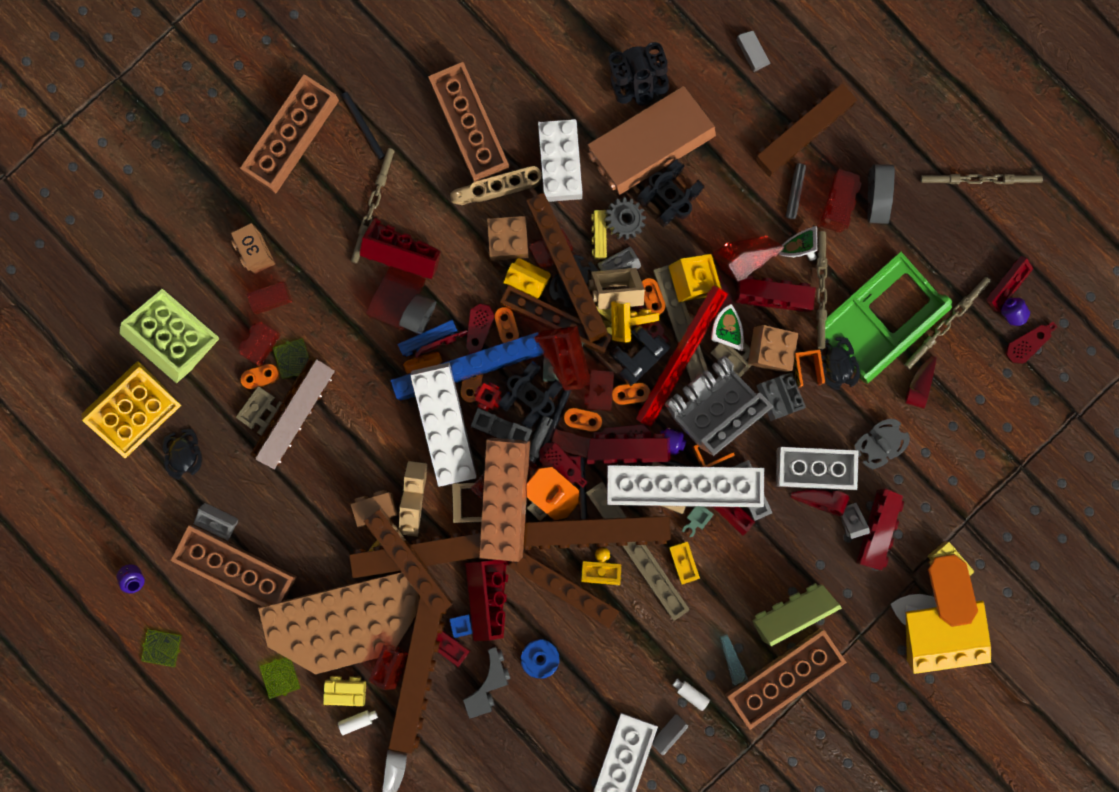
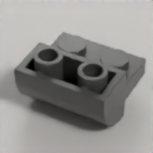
(783, 395)

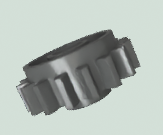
(615, 221)

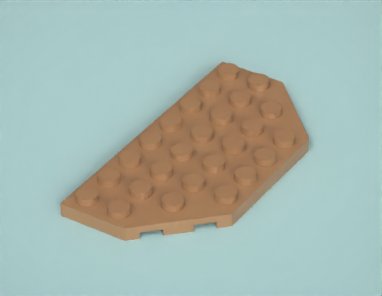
(341, 623)

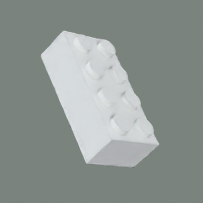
(560, 160)
(817, 468)

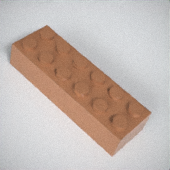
(468, 122)
(289, 133)
(504, 499)
(232, 567)
(785, 678)

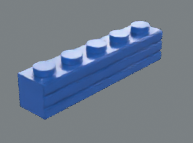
(428, 337)

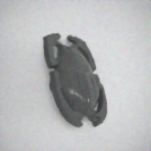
(883, 443)

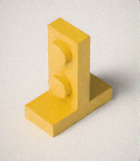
(624, 318)

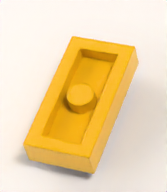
(684, 563)

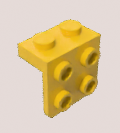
(527, 278)

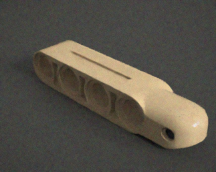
(486, 184)

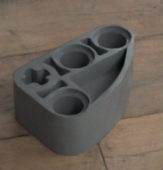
(880, 193)
(418, 314)

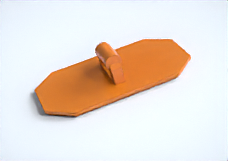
(552, 493)
(953, 590)

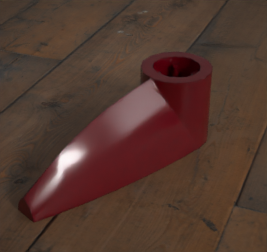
(920, 386)
(827, 501)

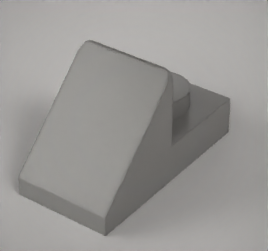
(854, 522)

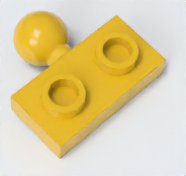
(600, 571)

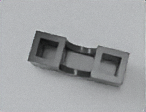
(499, 427)

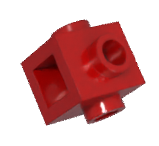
(481, 392)

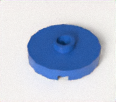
(540, 669)

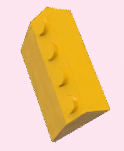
(130, 410)
(938, 646)

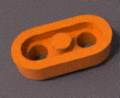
(654, 296)
(507, 326)
(423, 361)
(259, 376)
(473, 384)
(630, 393)
(583, 419)

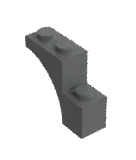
(498, 676)

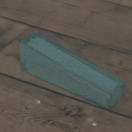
(734, 666)

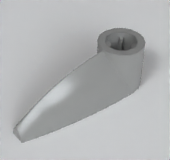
(394, 770)

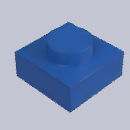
(461, 626)

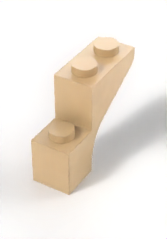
(412, 498)

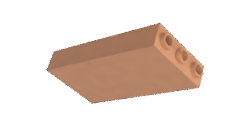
(651, 140)

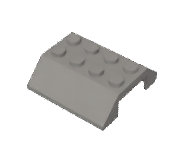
(718, 407)

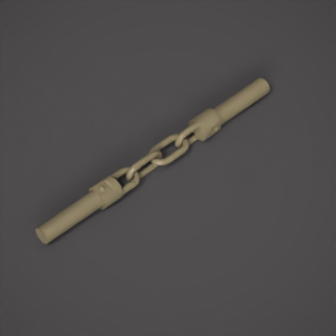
(1006, 179)
(380, 182)
(965, 303)
(821, 313)

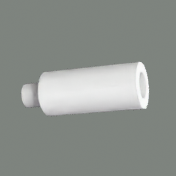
(691, 694)
(356, 722)

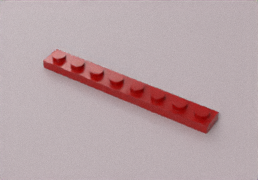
(681, 356)

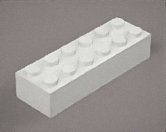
(443, 424)

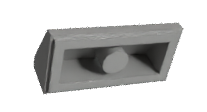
(752, 50)
(621, 260)
(215, 521)
(669, 734)

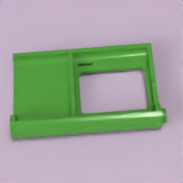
(872, 342)

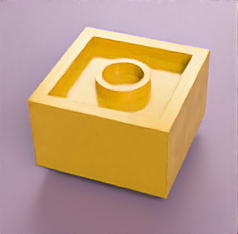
(694, 277)

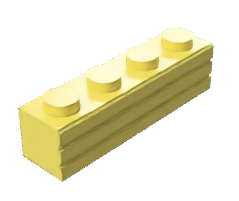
(599, 238)

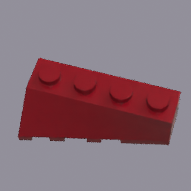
(399, 250)
(775, 295)
(629, 448)
(881, 526)
(487, 597)

